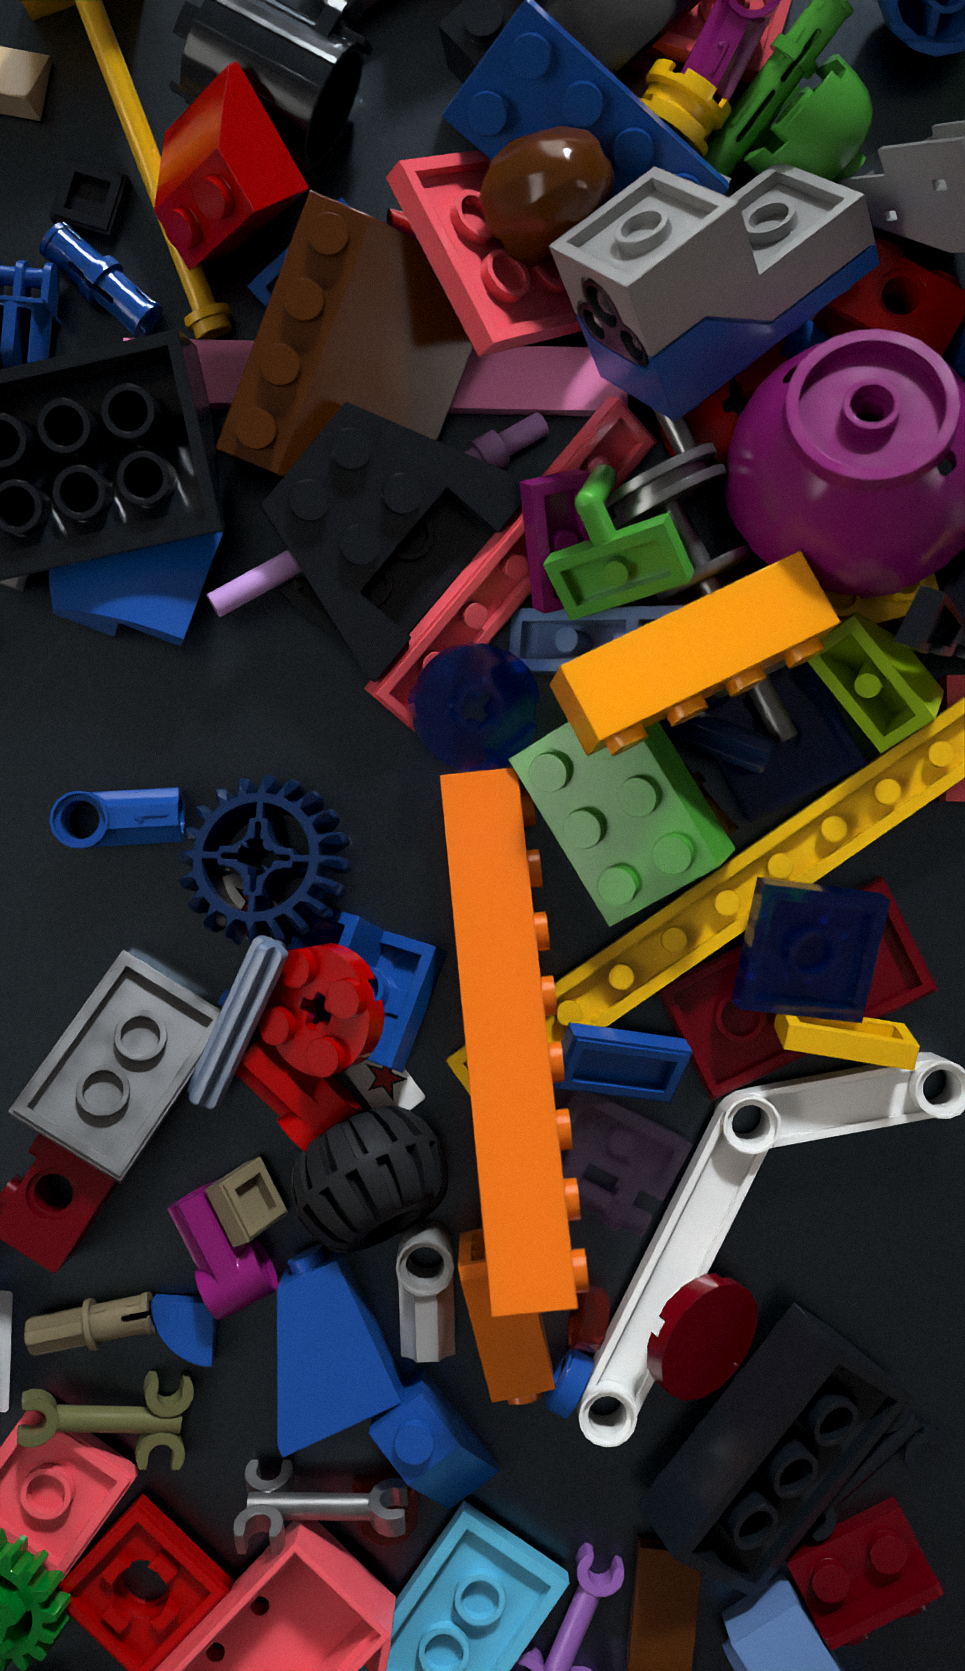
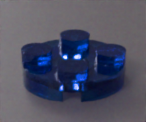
(439, 703)

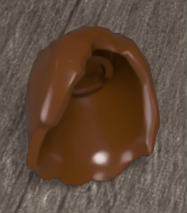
(544, 189)

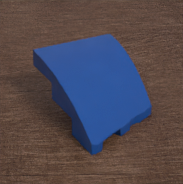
(141, 589)
(403, 975)

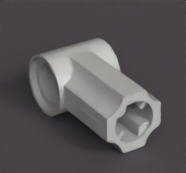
(426, 1295)

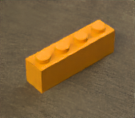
(694, 654)

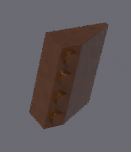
(349, 323)

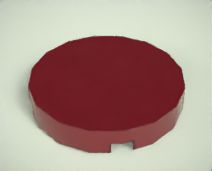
(703, 1336)

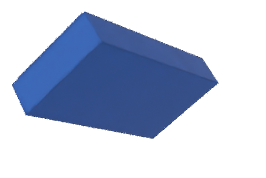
(622, 1062)

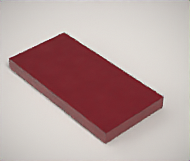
(742, 1045)

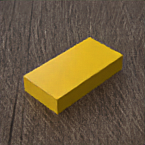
(867, 1042)

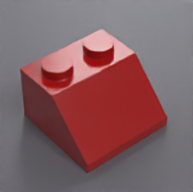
(223, 172)

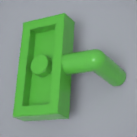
(615, 563)

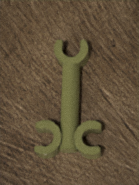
(156, 1423)

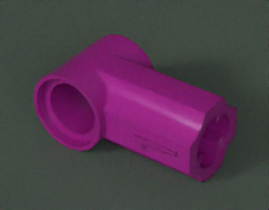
(728, 44)
(225, 1274)

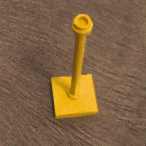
(208, 318)

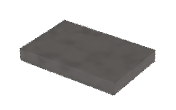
(118, 1067)

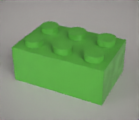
(625, 819)

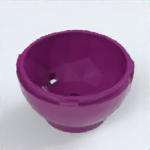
(849, 490)

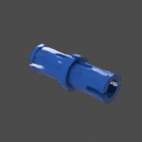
(100, 279)

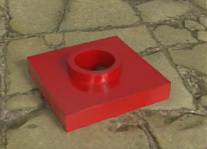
(137, 1629)

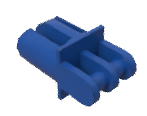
(27, 320)

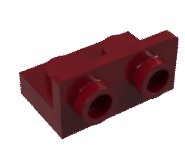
(863, 1575)

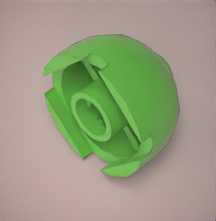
(819, 126)

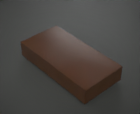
(662, 1611)

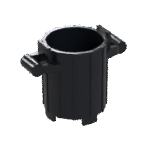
(296, 64)

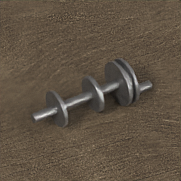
(664, 491)

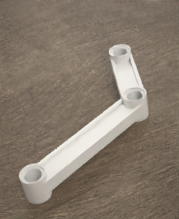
(715, 1189)

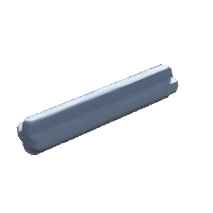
(237, 1022)

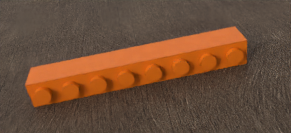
(508, 1046)

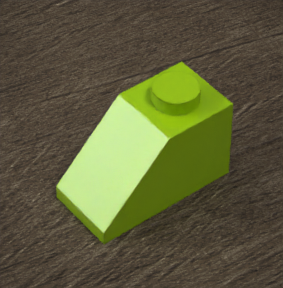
(877, 681)

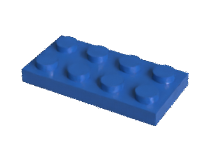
(545, 80)

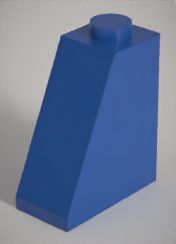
(329, 1352)

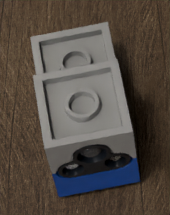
(699, 284)

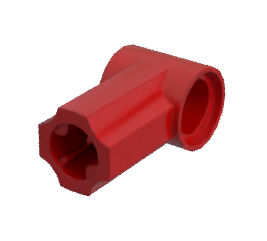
(303, 1102)

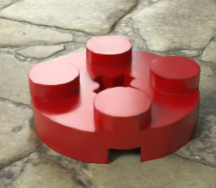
(292, 1018)

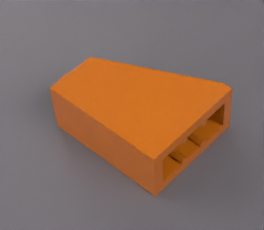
(510, 1346)

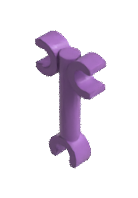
(578, 1616)

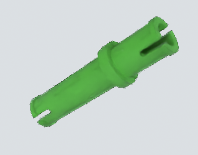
(790, 62)

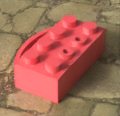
(318, 1615)

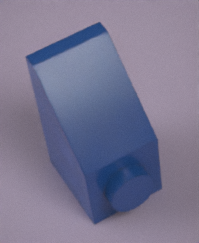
(432, 1443)

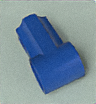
(125, 817)

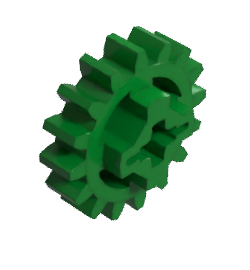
(28, 1604)

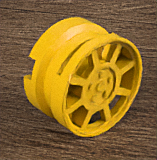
(685, 103)

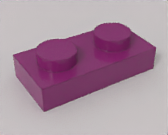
(550, 526)

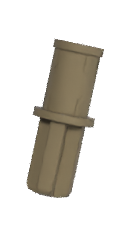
(88, 1325)

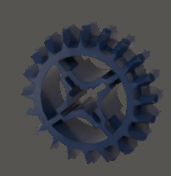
(263, 811)

